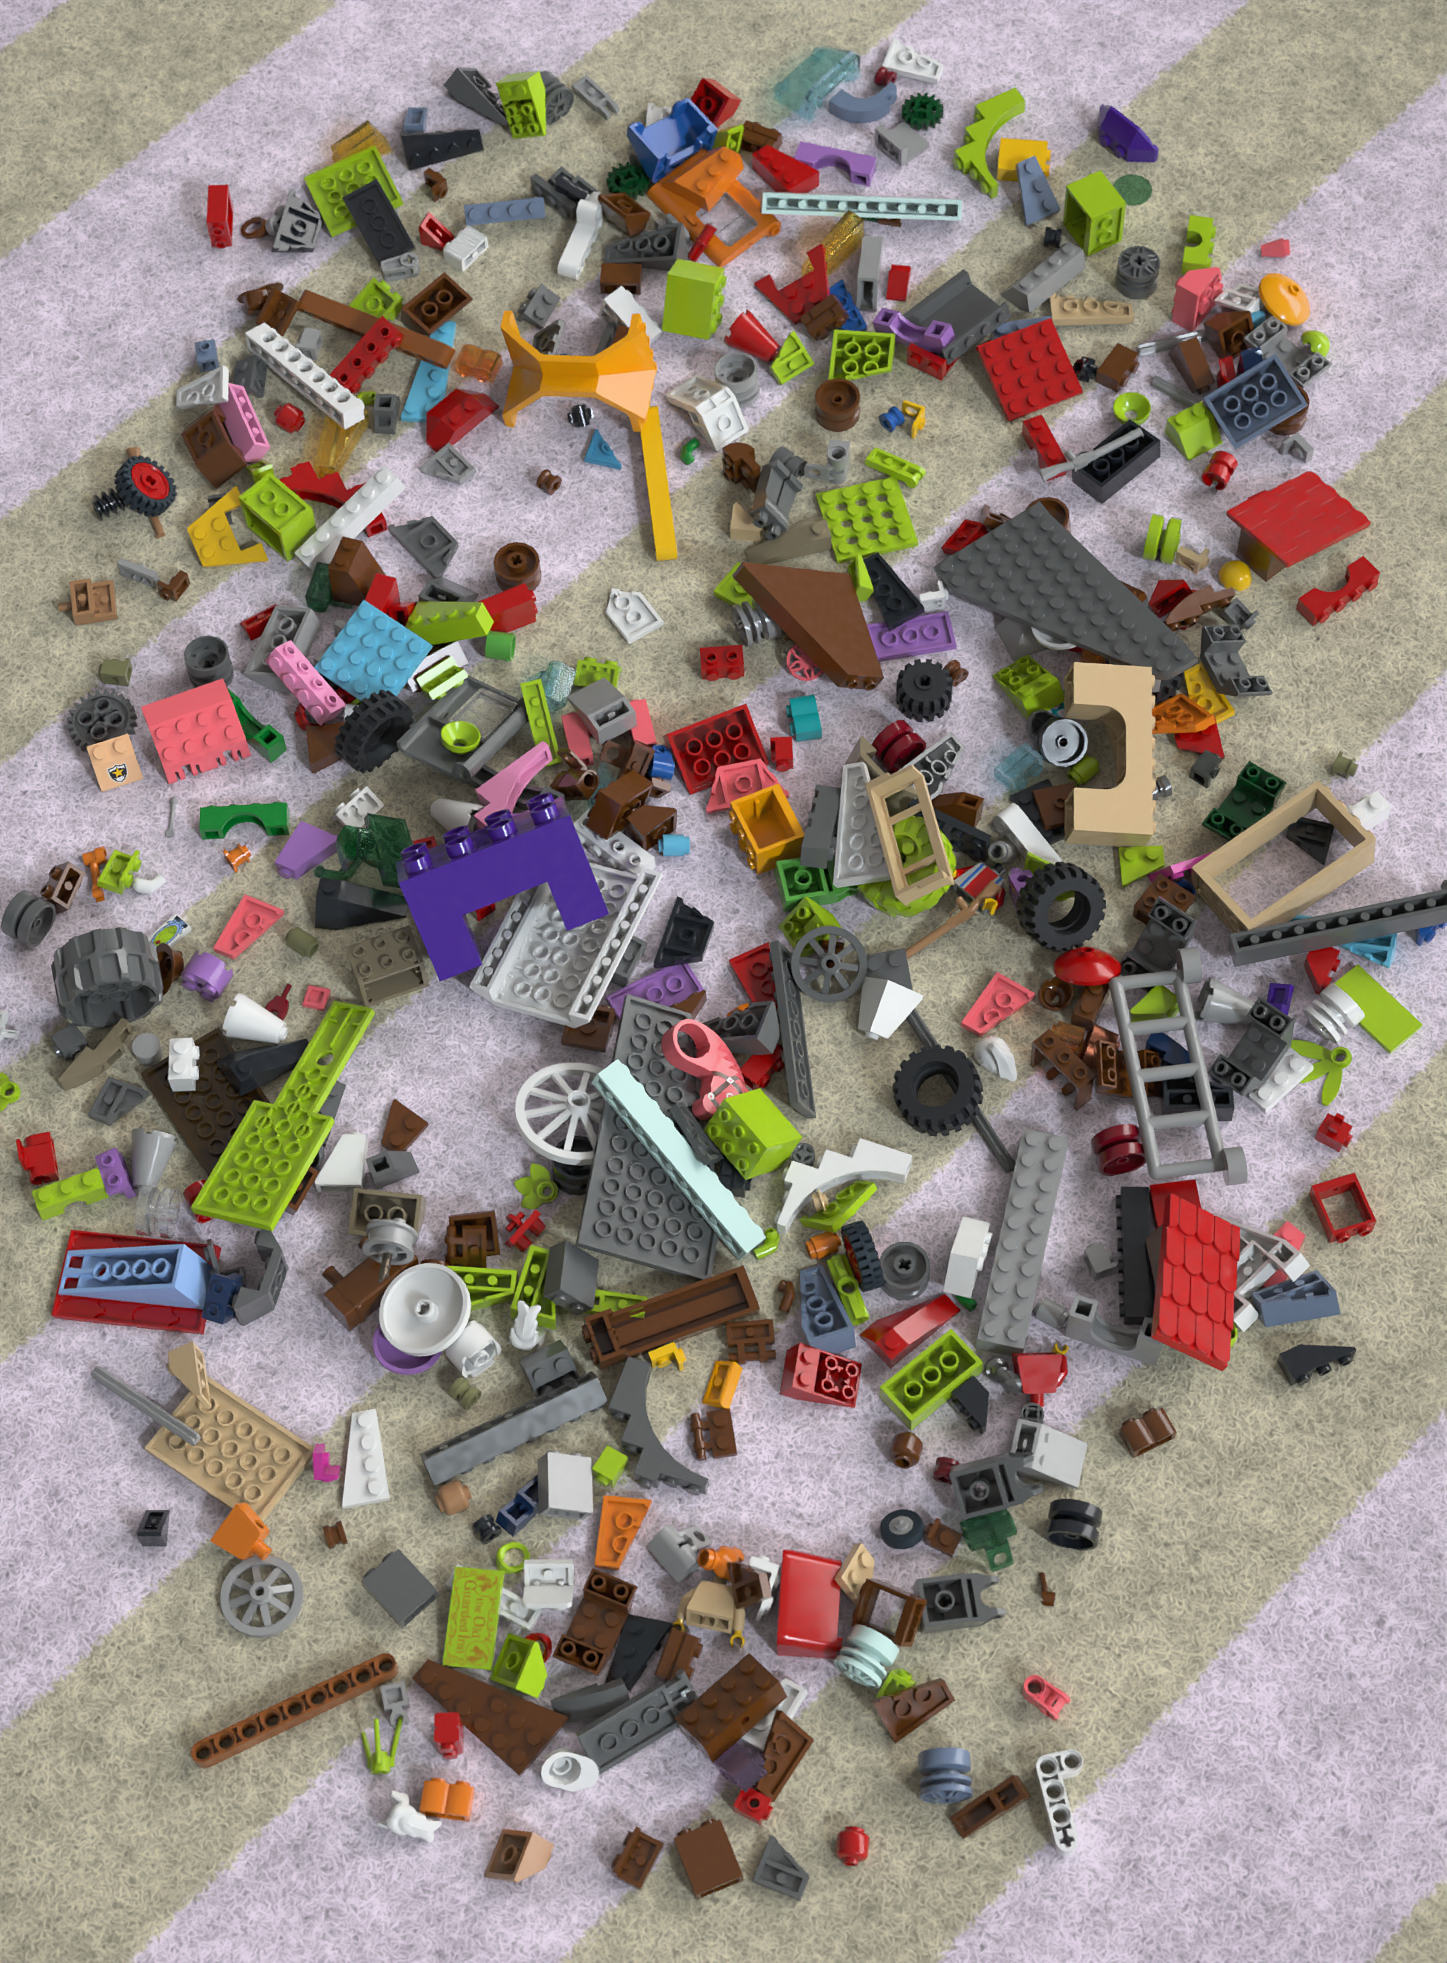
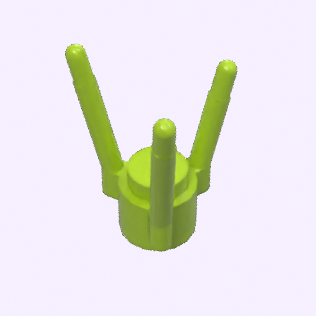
(379, 1760)

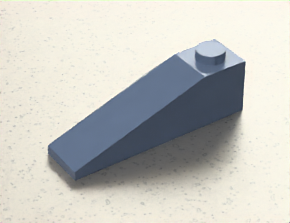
(823, 1314)

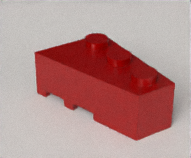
(783, 171)

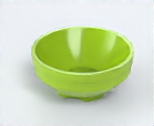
(1131, 402)
(462, 733)

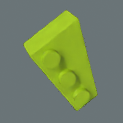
(488, 1285)
(532, 1285)

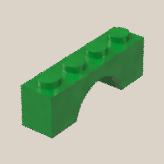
(261, 737)
(218, 820)

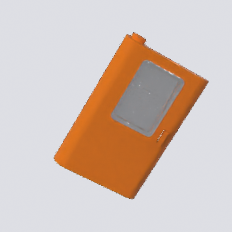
(734, 215)

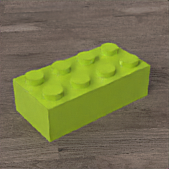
(930, 1379)

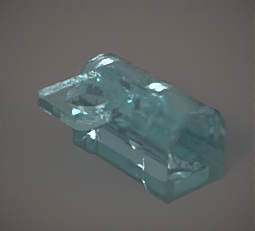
(556, 683)

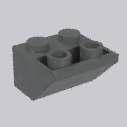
(444, 590)
(548, 1368)

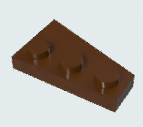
(782, 1754)

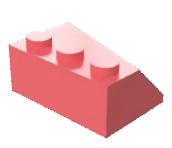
(1196, 296)

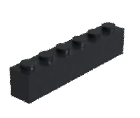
(1135, 1261)

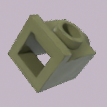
(116, 672)

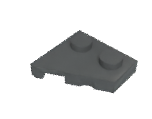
(115, 1101)
(781, 1872)

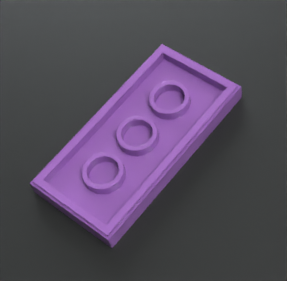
(916, 637)
(663, 987)

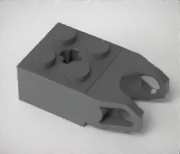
(1000, 1480)
(963, 1600)

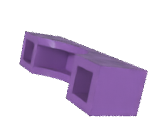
(858, 166)
(929, 338)

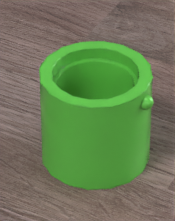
(500, 646)

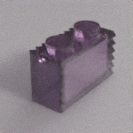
(741, 1766)

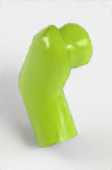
(770, 1244)

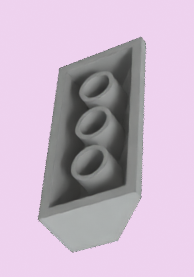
(1046, 277)
(285, 624)

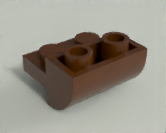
(740, 465)

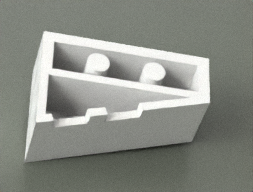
(619, 309)

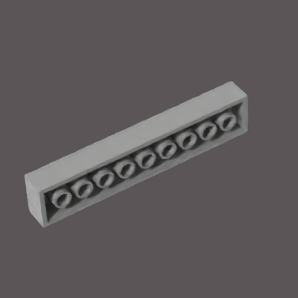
(1022, 1243)

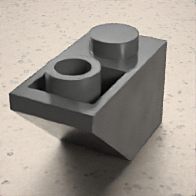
(391, 1167)

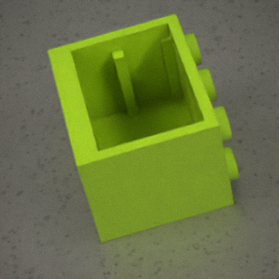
(1094, 213)
(693, 299)
(277, 516)
(752, 1133)

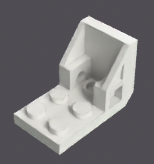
(711, 409)

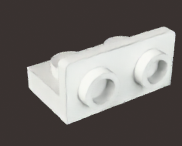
(355, 811)

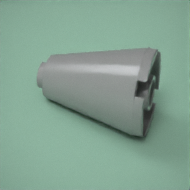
(1222, 1004)
(150, 1156)

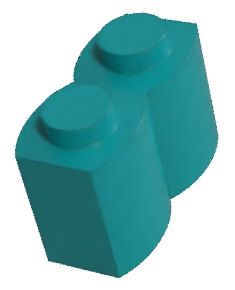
(804, 717)

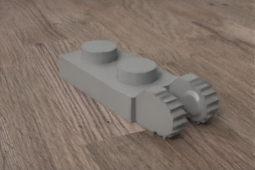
(595, 96)

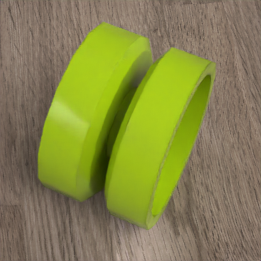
(1164, 539)

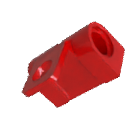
(39, 1158)

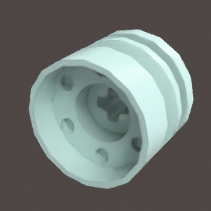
(866, 1656)

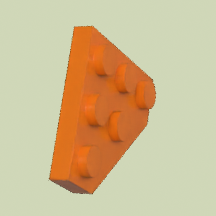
(1180, 716)

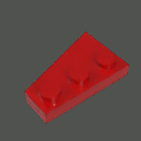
(754, 974)

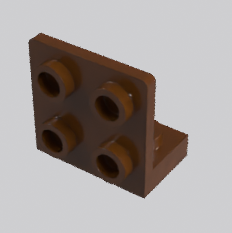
(1167, 890)

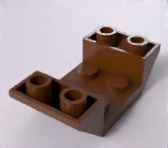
(212, 448)
(1112, 1071)
(596, 1622)

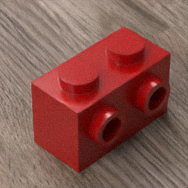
(722, 662)

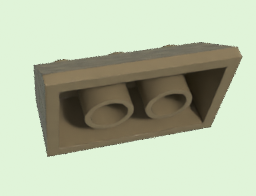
(385, 1205)

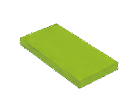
(1384, 1017)

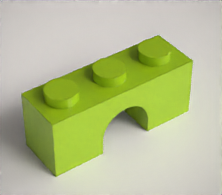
(1199, 232)
(81, 1187)

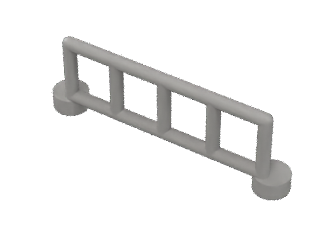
(1228, 1160)

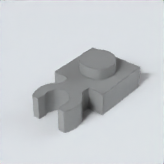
(395, 1700)

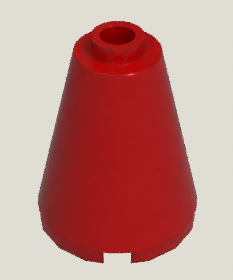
(752, 338)

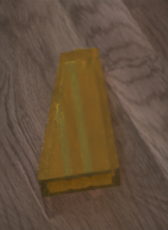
(840, 243)
(337, 445)

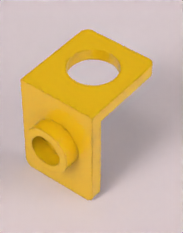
(920, 420)

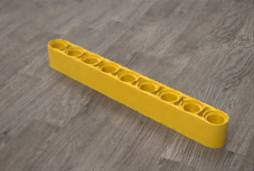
(658, 487)

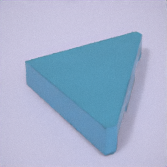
(601, 453)

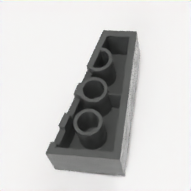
(822, 828)

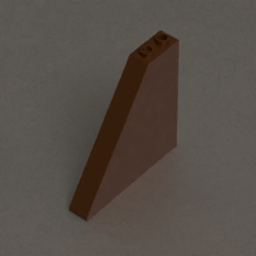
(820, 616)

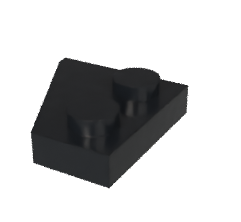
(1312, 837)

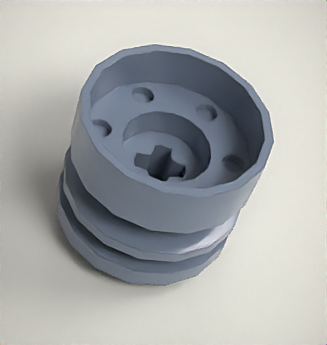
(944, 1775)

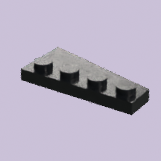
(431, 148)

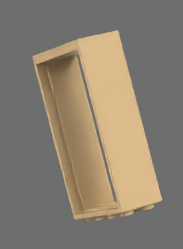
(1264, 830)

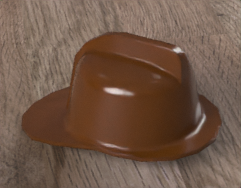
(255, 299)
(170, 964)

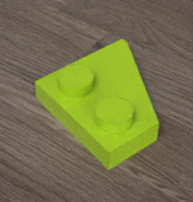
(790, 360)

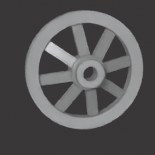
(264, 1600)

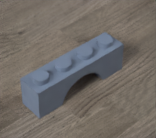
(504, 211)

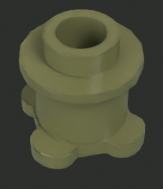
(1344, 766)

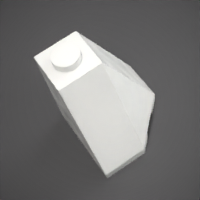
(884, 1007)

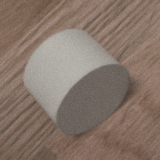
(147, 1049)

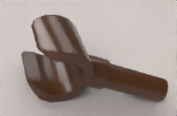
(1047, 1596)

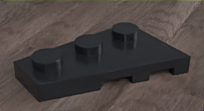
(636, 1646)

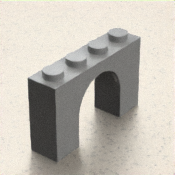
(1088, 1327)

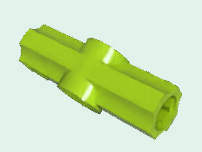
(842, 1278)

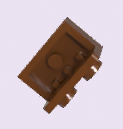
(278, 311)
(637, 1858)

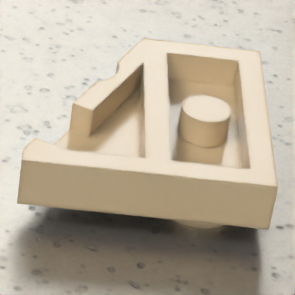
(854, 1571)

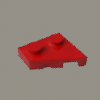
(1200, 741)

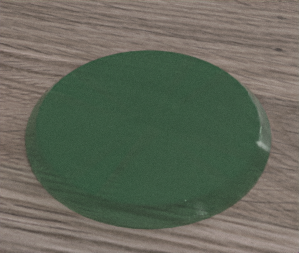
(1133, 189)

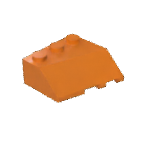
(707, 177)

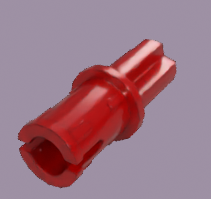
(701, 242)

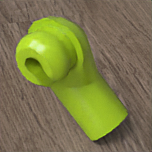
(367, 397)

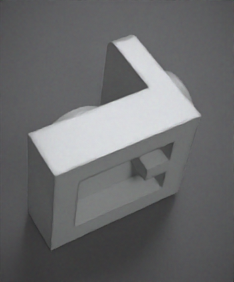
(1300, 447)

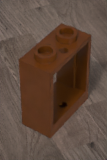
(909, 1618)

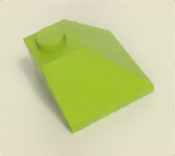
(520, 1666)

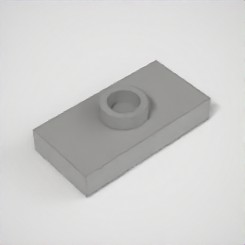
(138, 572)

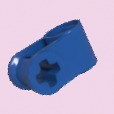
(661, 763)

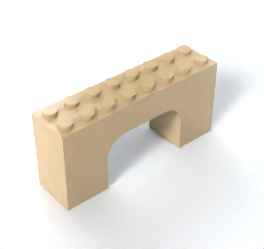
(1125, 703)

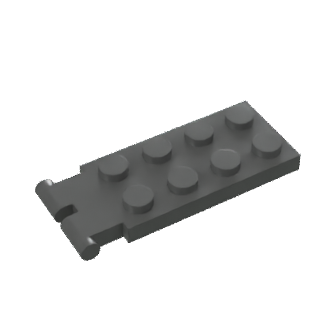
(636, 1722)

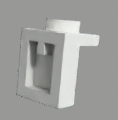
(934, 600)

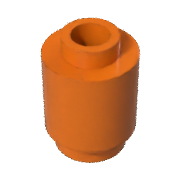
(823, 1245)

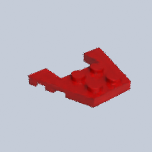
(804, 292)

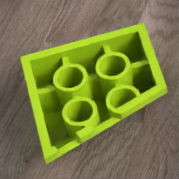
(861, 354)

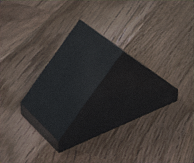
(154, 1528)

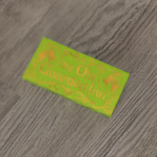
(473, 1618)

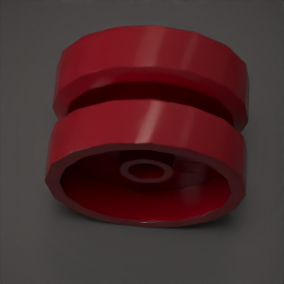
(897, 746)
(1118, 1149)

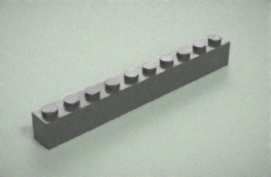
(1338, 928)

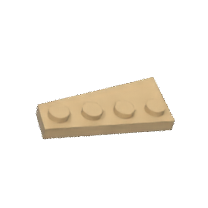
(1088, 312)

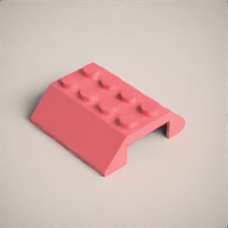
(195, 729)

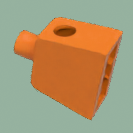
(243, 1534)

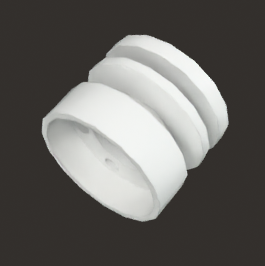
(1331, 1015)

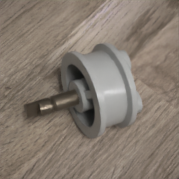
(389, 1243)

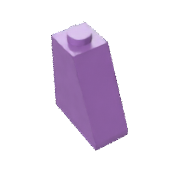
(304, 851)

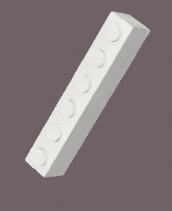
(351, 517)

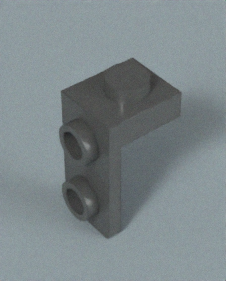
(211, 1256)

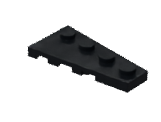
(891, 594)

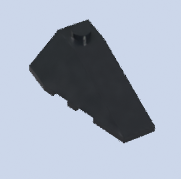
(350, 904)

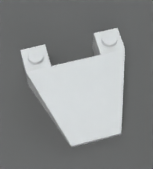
(1259, 1259)

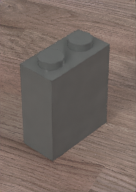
(571, 1278)
(399, 1588)

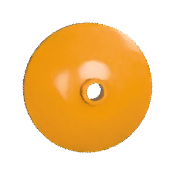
(1284, 299)

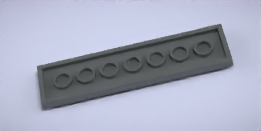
(792, 1032)

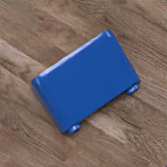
(672, 139)

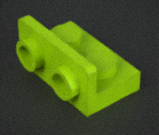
(590, 671)

